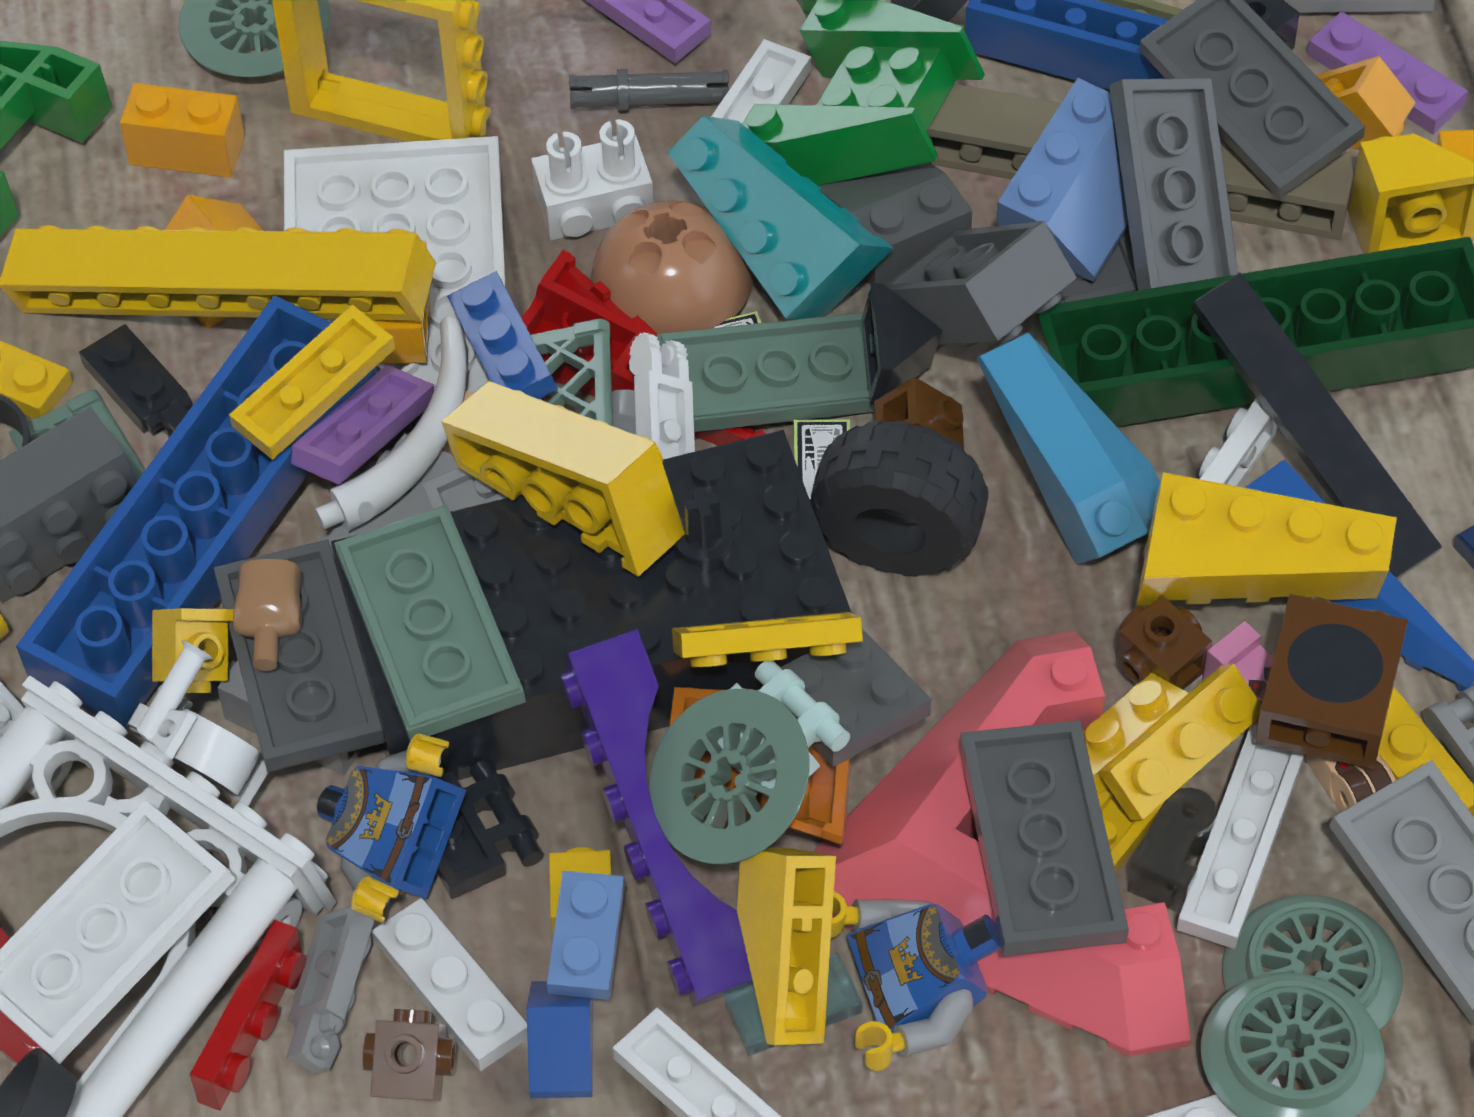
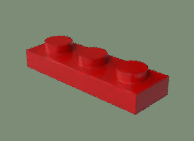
(248, 1016)

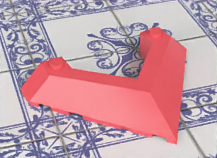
(916, 845)

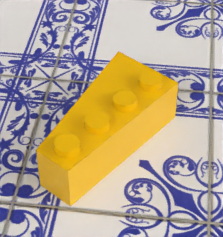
(569, 470)
(1259, 545)

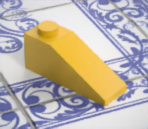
(787, 939)

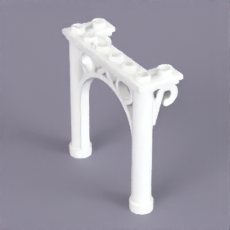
(283, 879)

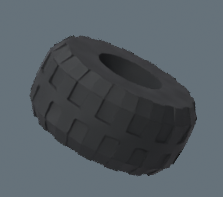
(899, 498)

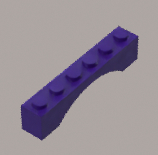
(616, 696)

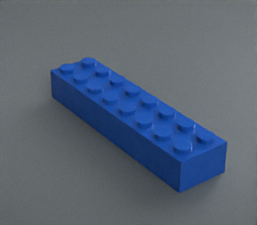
(191, 510)

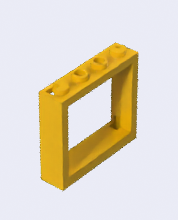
(378, 108)

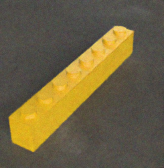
(217, 271)

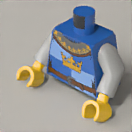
(392, 824)
(916, 972)

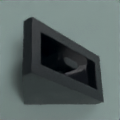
(896, 341)

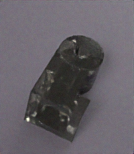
(1176, 836)

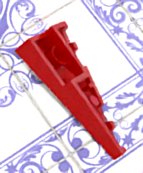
(569, 298)

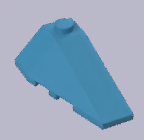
(1081, 461)

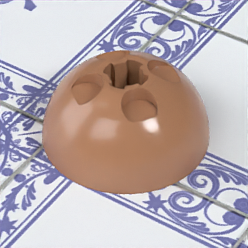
(672, 267)

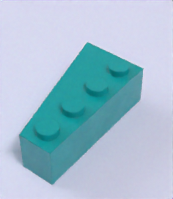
(777, 220)

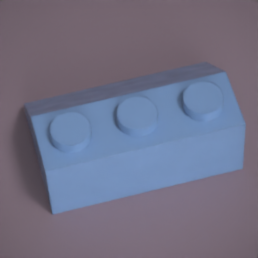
(1073, 181)

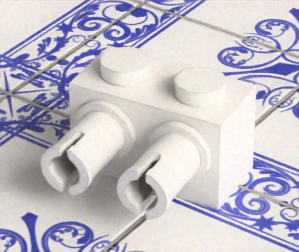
(590, 184)

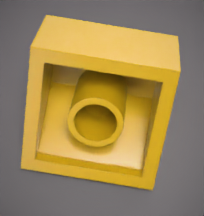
(1410, 193)

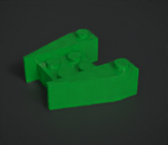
(51, 91)
(884, 92)

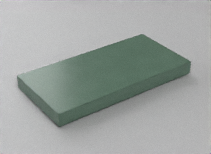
(776, 371)
(429, 623)

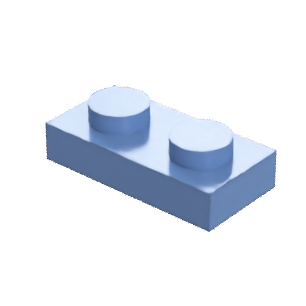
(586, 935)

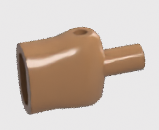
(267, 606)

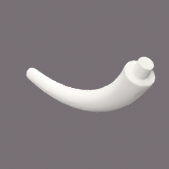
(392, 477)

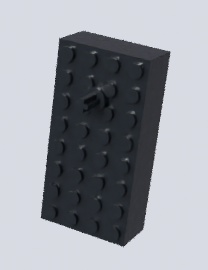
(744, 557)

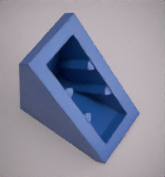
(559, 1044)

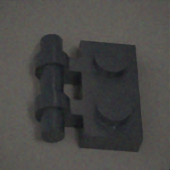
(474, 852)

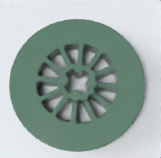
(219, 39)
(680, 755)
(1372, 946)
(1252, 1094)

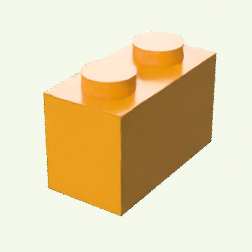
(182, 130)

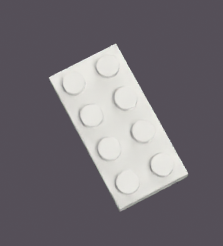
(106, 929)

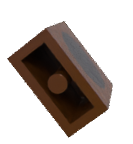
(1331, 681)

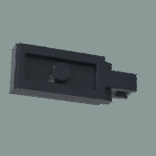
(137, 381)

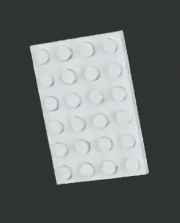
(431, 188)

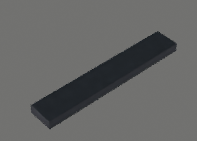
(1310, 416)

